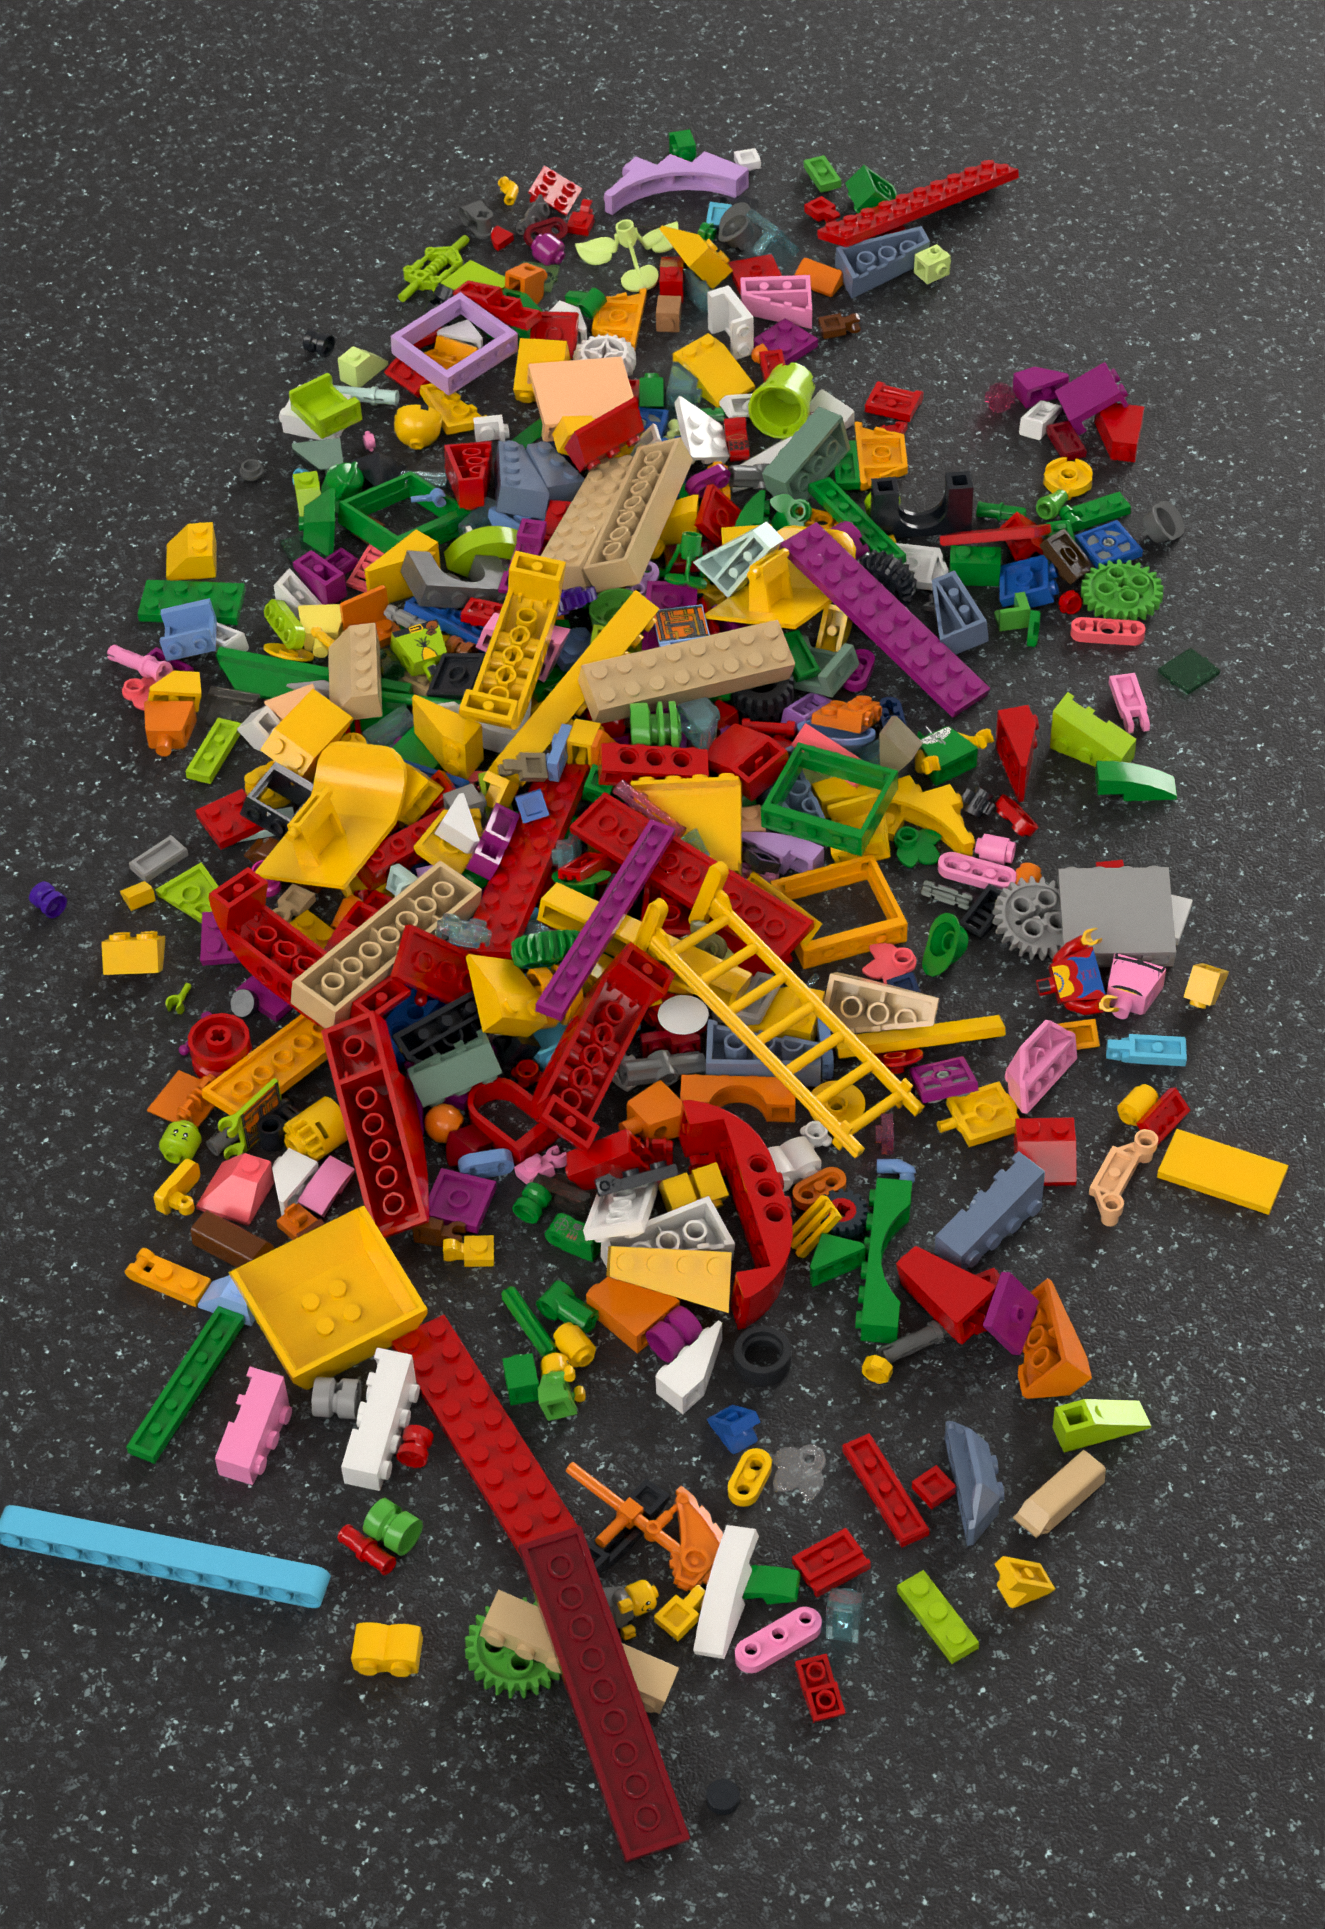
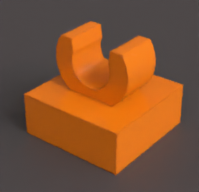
(295, 1220)

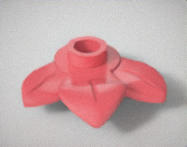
(137, 690)
(889, 962)

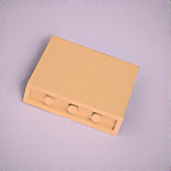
(577, 389)

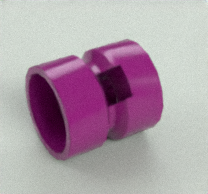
(672, 1335)

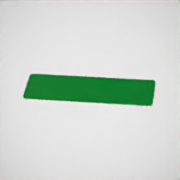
(530, 434)

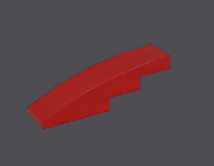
(505, 308)

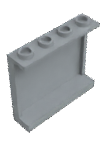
(1125, 905)

